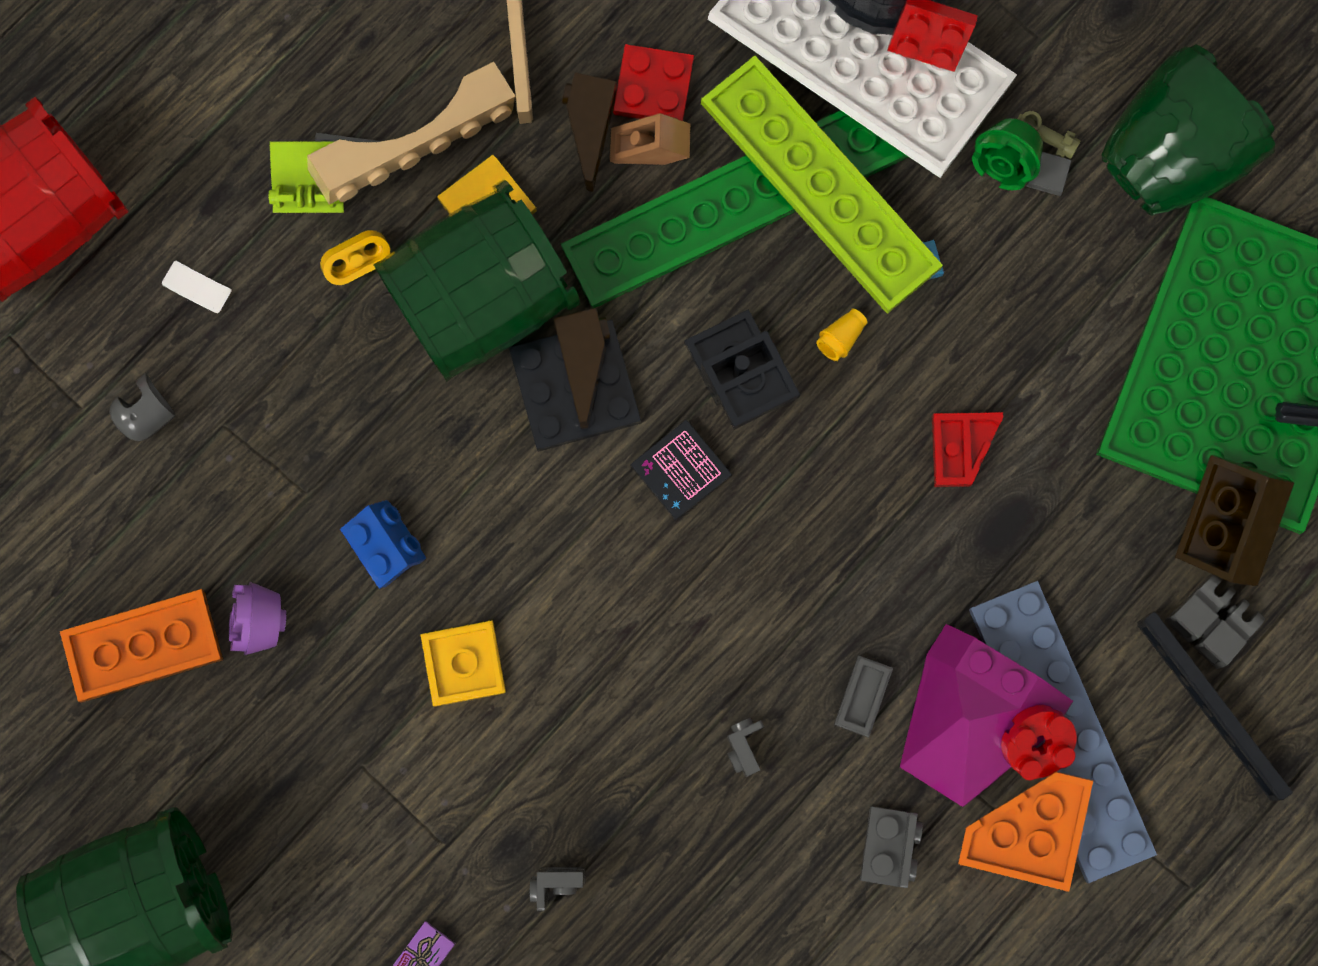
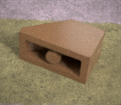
(650, 141)

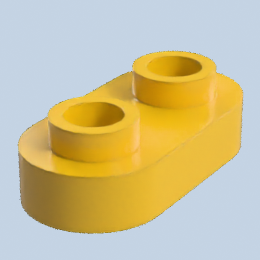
(355, 259)

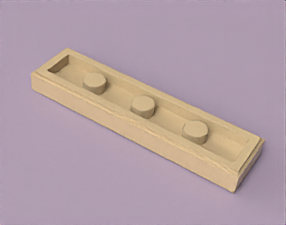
(520, 61)

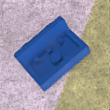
(382, 542)

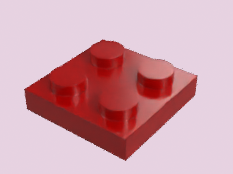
(932, 33)
(653, 83)

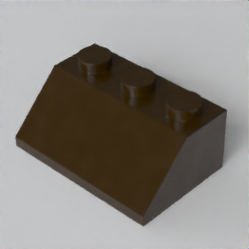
(1234, 521)

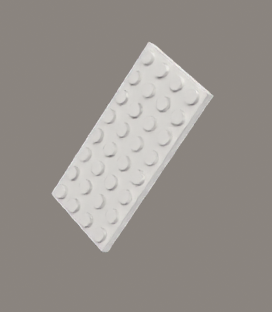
(900, 99)

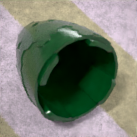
(1186, 134)

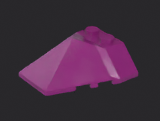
(963, 711)

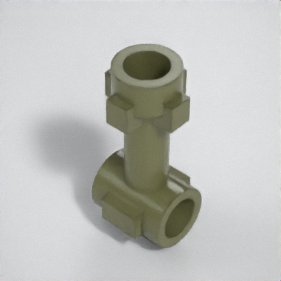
(1065, 145)

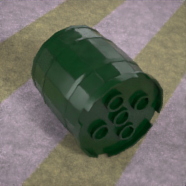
(477, 281)
(126, 900)

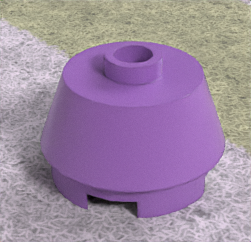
(255, 619)

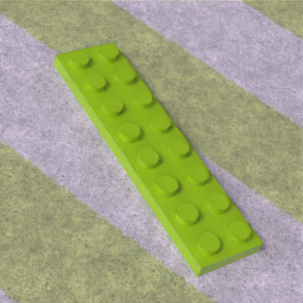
(821, 184)

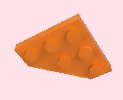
(1033, 833)

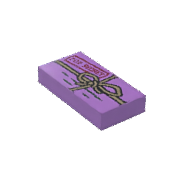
(426, 948)

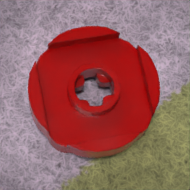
(1052, 755)

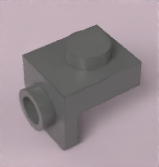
(742, 756)

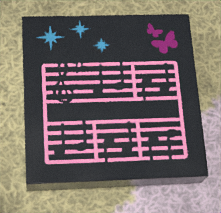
(681, 470)

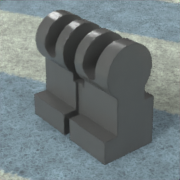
(1220, 638)

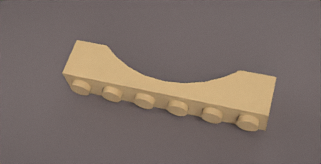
(349, 166)

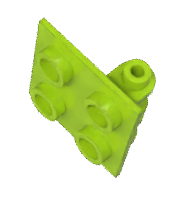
(292, 183)

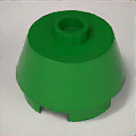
(1009, 153)

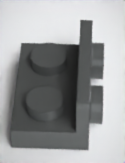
(890, 847)
(562, 880)

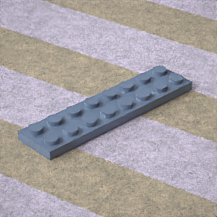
(1027, 633)

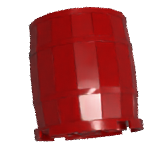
(47, 198)

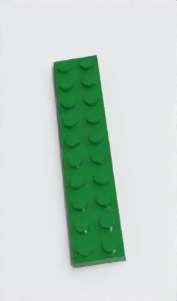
(701, 217)

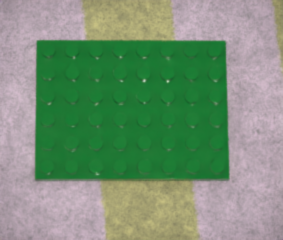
(1219, 354)

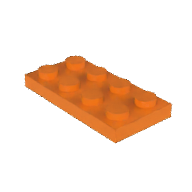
(141, 645)

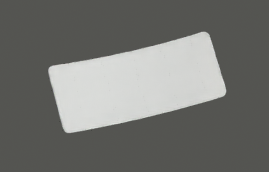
(196, 287)

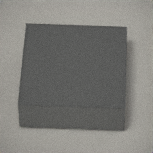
(1051, 175)

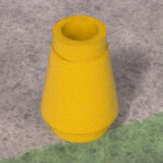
(841, 335)

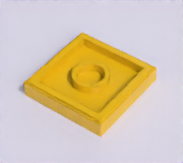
(479, 184)
(463, 663)

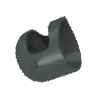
(146, 416)

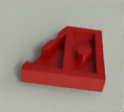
(961, 445)

